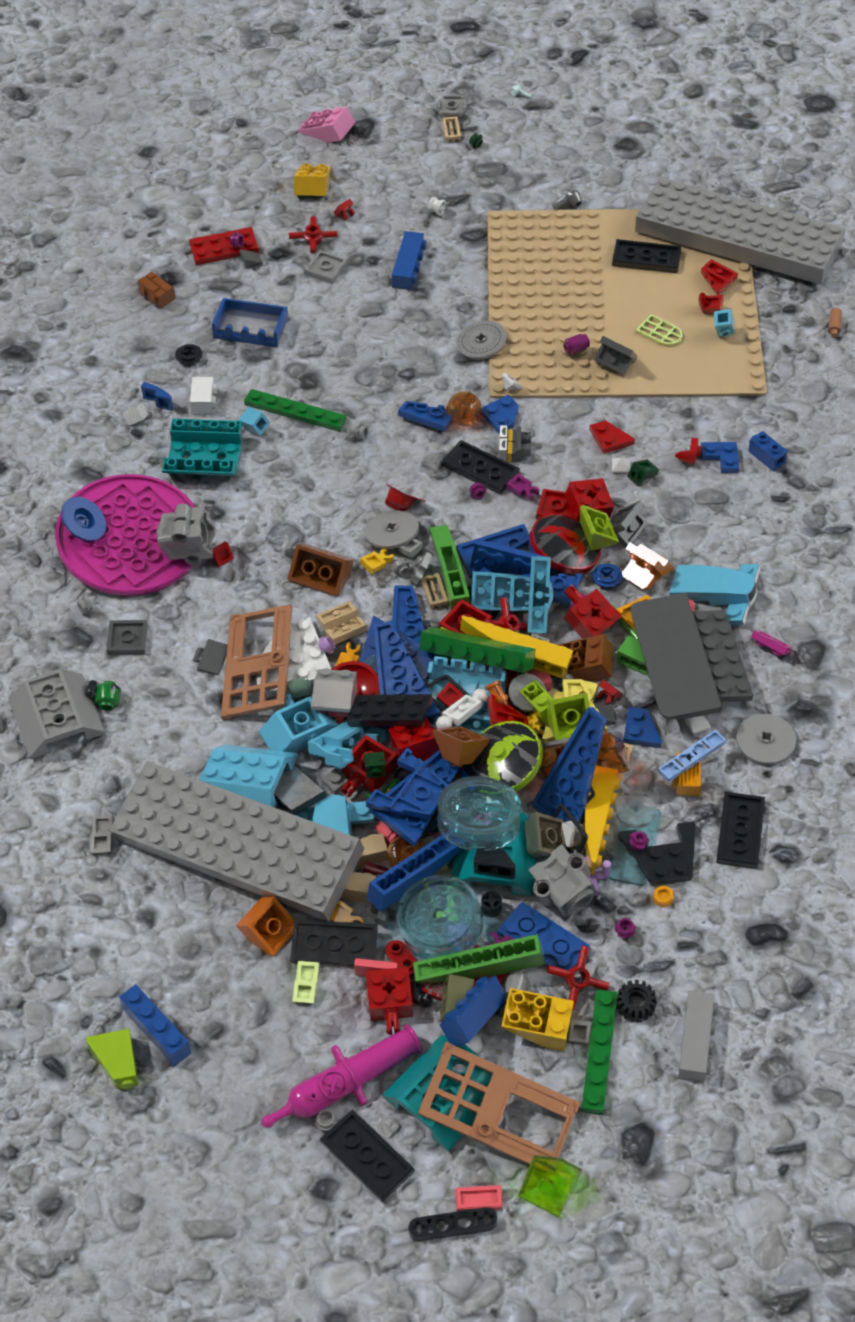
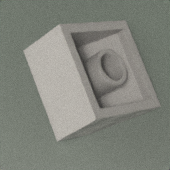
(334, 690)

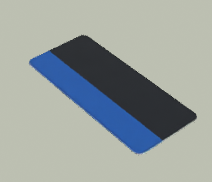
(467, 771)

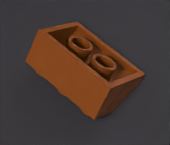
(320, 569)

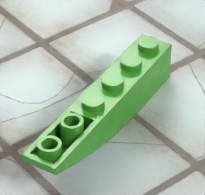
(449, 565)

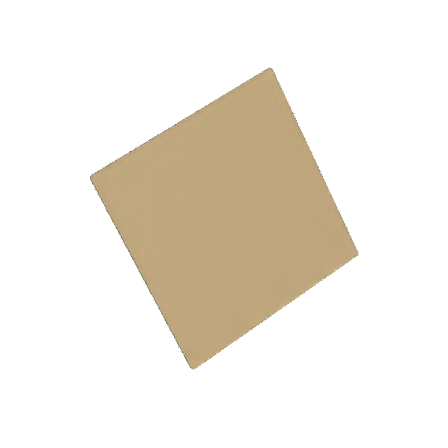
(558, 280)

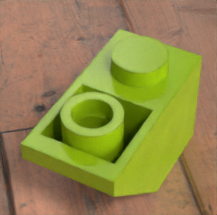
(537, 699)

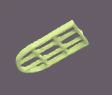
(658, 326)

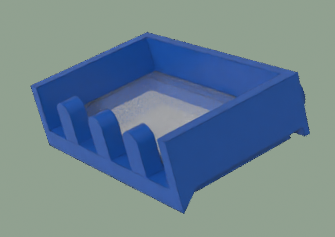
(249, 322)

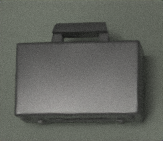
(212, 657)

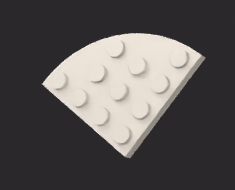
(304, 655)

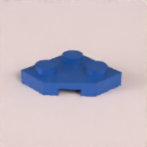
(501, 413)

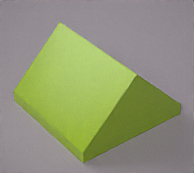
(597, 528)
(566, 714)

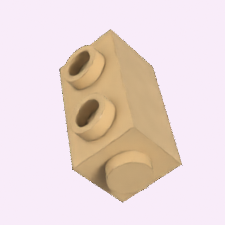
(374, 851)
(358, 887)

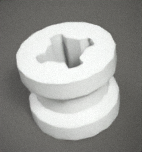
(436, 206)

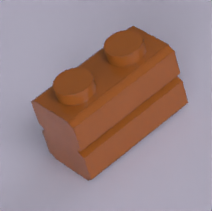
(156, 290)

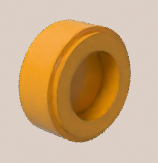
(663, 896)

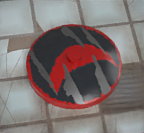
(564, 542)

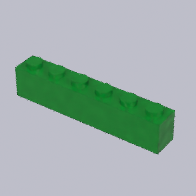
(477, 649)

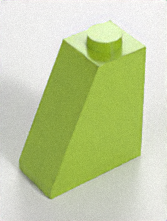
(116, 1057)

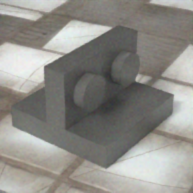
(615, 355)
(629, 523)

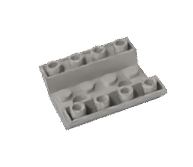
(38, 711)

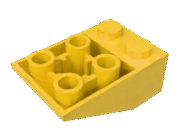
(312, 180)
(538, 1018)

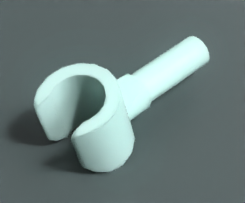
(518, 90)

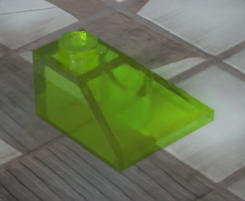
(550, 1183)

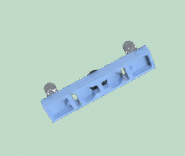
(691, 756)

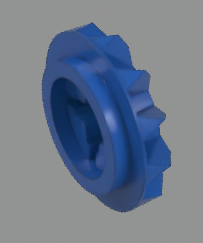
(605, 570)

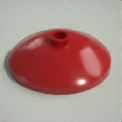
(366, 677)

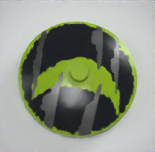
(511, 754)

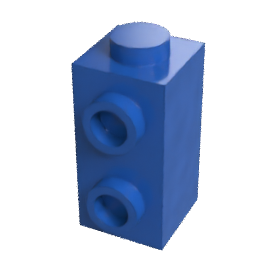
(767, 451)

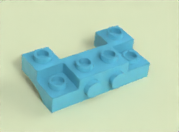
(338, 742)

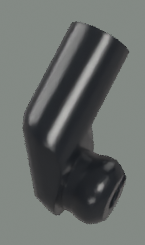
(91, 689)
(418, 997)

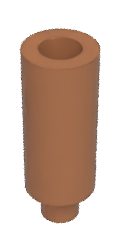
(835, 322)

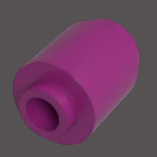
(576, 344)

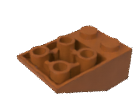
(590, 658)

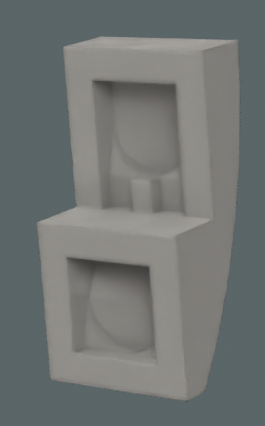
(101, 838)

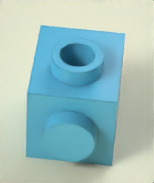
(724, 322)
(254, 421)

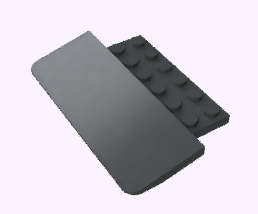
(689, 657)

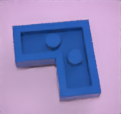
(722, 451)

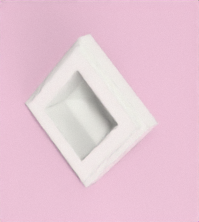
(511, 383)
(620, 465)

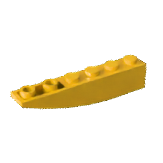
(548, 656)
(598, 813)

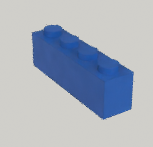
(408, 260)
(473, 1011)
(155, 1025)

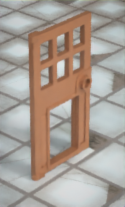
(240, 666)
(496, 1095)

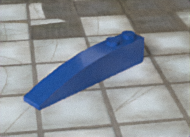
(424, 863)

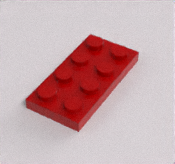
(218, 246)

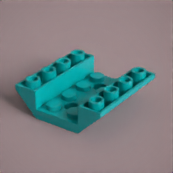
(204, 444)
(517, 850)
(413, 1083)

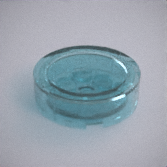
(481, 799)
(438, 937)

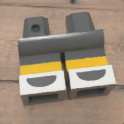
(510, 444)

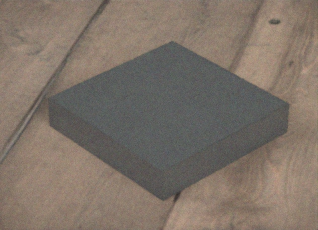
(127, 637)

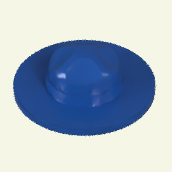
(83, 519)

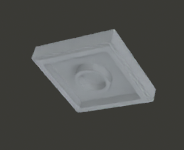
(326, 267)

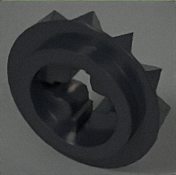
(185, 350)

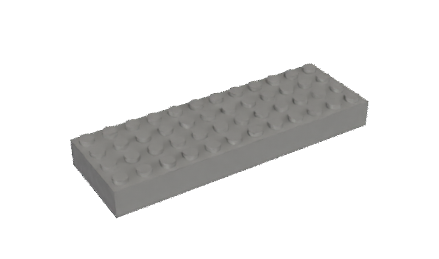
(740, 230)
(237, 840)

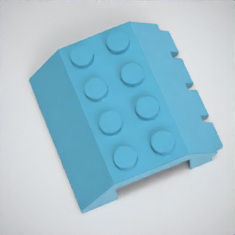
(469, 679)
(248, 771)

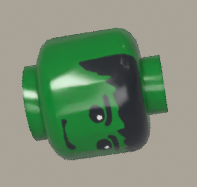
(108, 695)

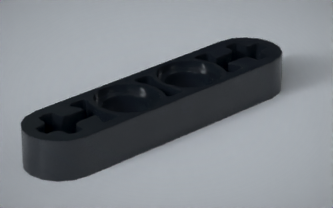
(452, 1220)

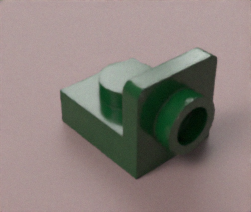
(640, 470)
(375, 764)

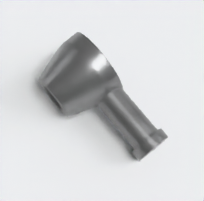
(573, 199)

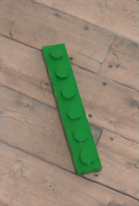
(295, 410)
(599, 1052)

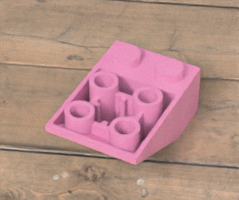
(328, 124)

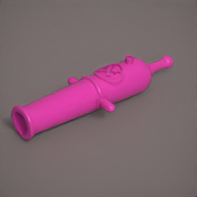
(346, 1076)

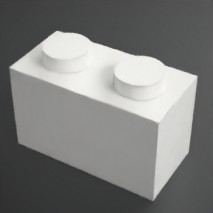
(202, 395)

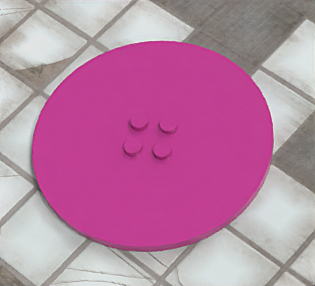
(128, 553)

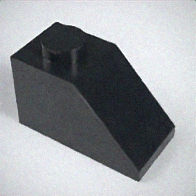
(494, 863)

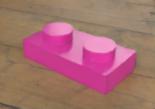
(778, 647)

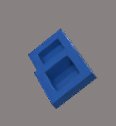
(154, 393)

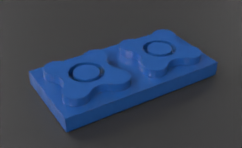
(501, 558)
(559, 945)

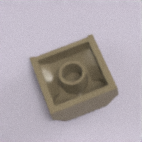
(543, 834)

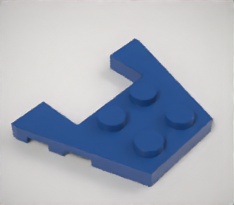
(417, 796)

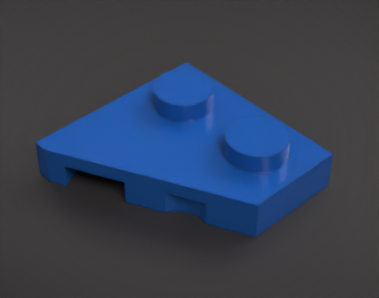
(641, 728)

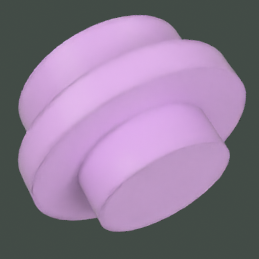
(326, 645)

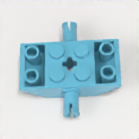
(295, 726)

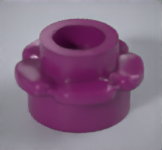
(237, 240)
(477, 491)
(636, 844)
(625, 923)

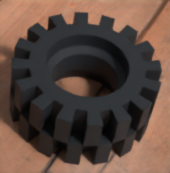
(636, 990)

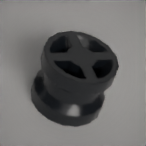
(494, 900)

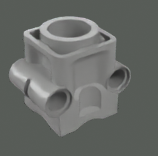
(186, 534)
(563, 881)

